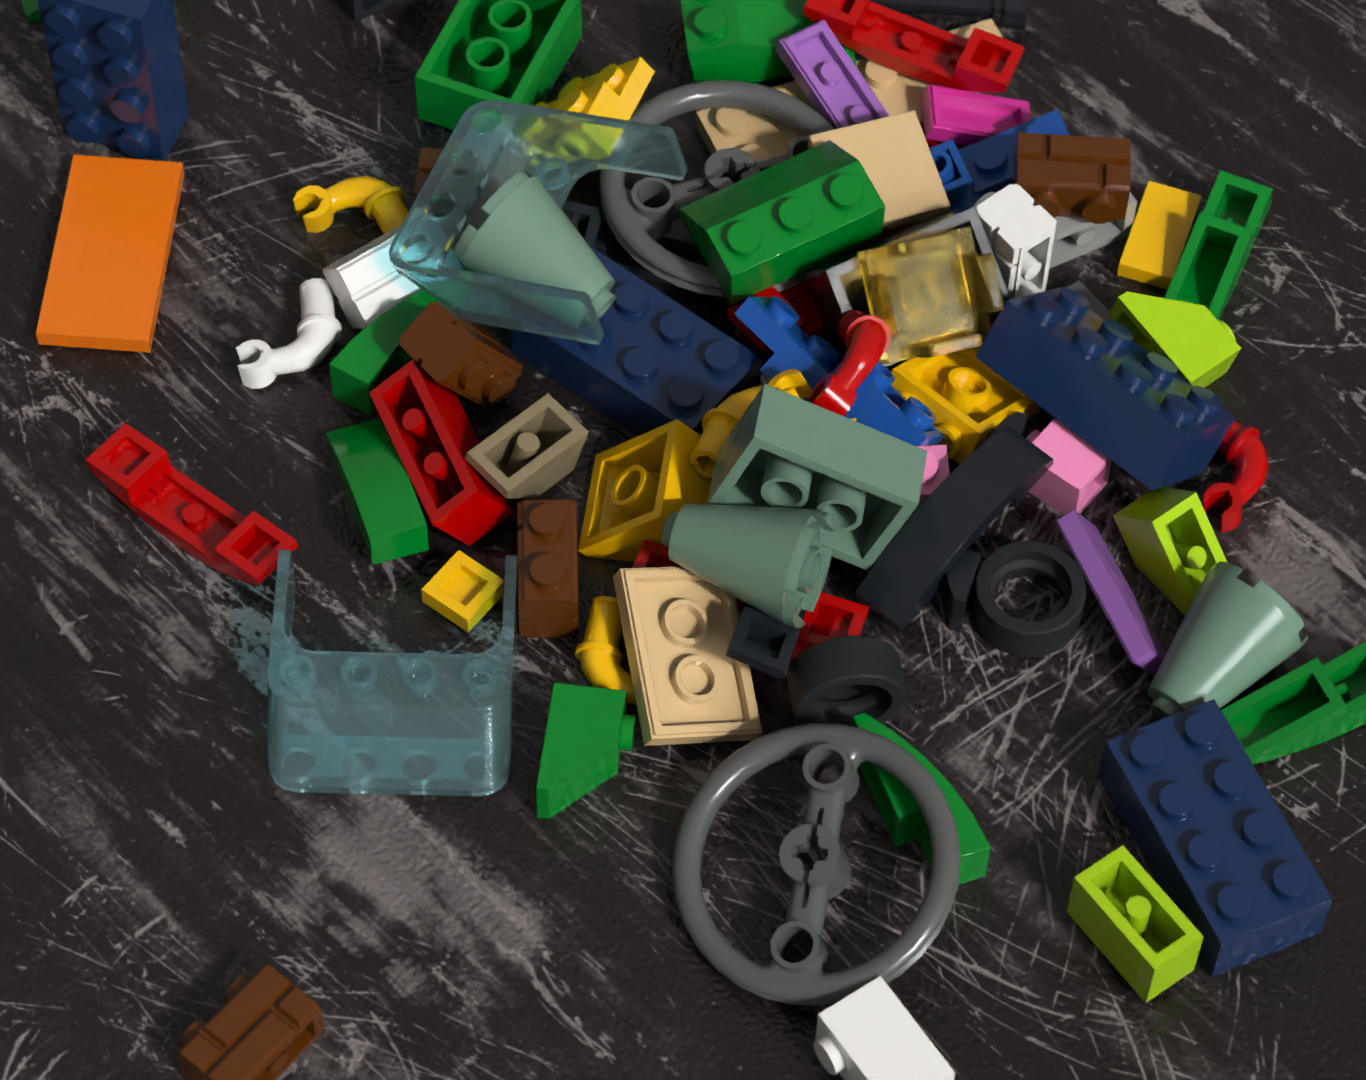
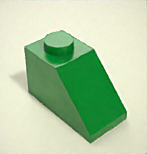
(581, 744)

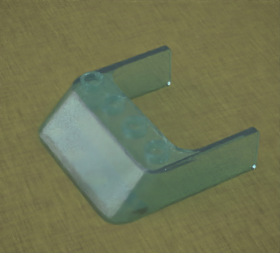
(481, 155)
(390, 716)

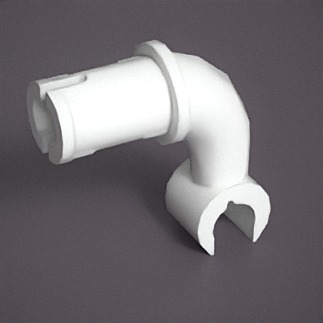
(314, 340)

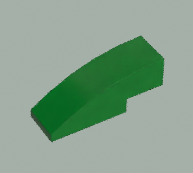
(1220, 243)
(375, 354)
(378, 491)
(1302, 707)
(905, 818)

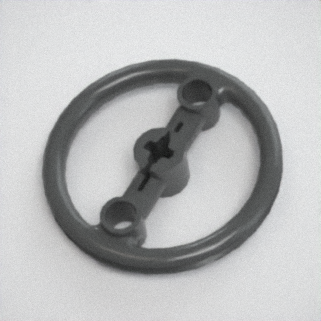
(654, 203)
(824, 747)

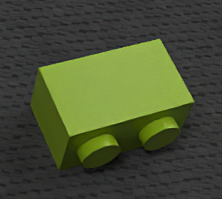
(1134, 923)

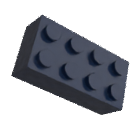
(117, 73)
(651, 362)
(1106, 386)
(1214, 836)

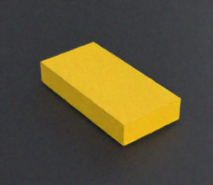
(1159, 235)

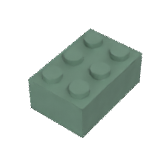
(816, 459)

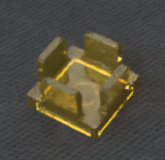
(931, 293)

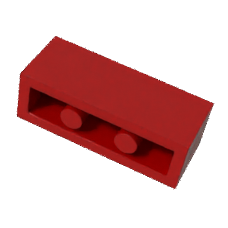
(432, 444)

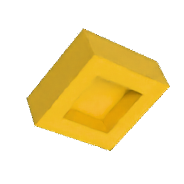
(463, 591)

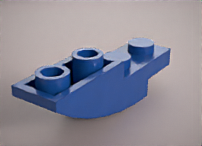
(987, 163)
(877, 400)

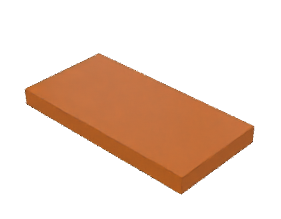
(110, 254)

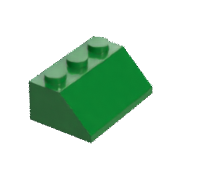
(785, 220)

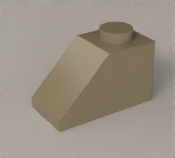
(530, 450)

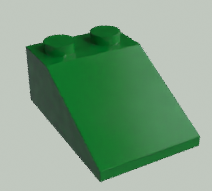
(741, 37)

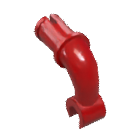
(866, 341)
(1251, 464)

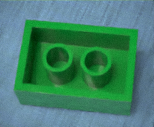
(496, 53)

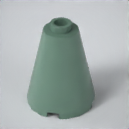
(534, 242)
(755, 553)
(1224, 642)

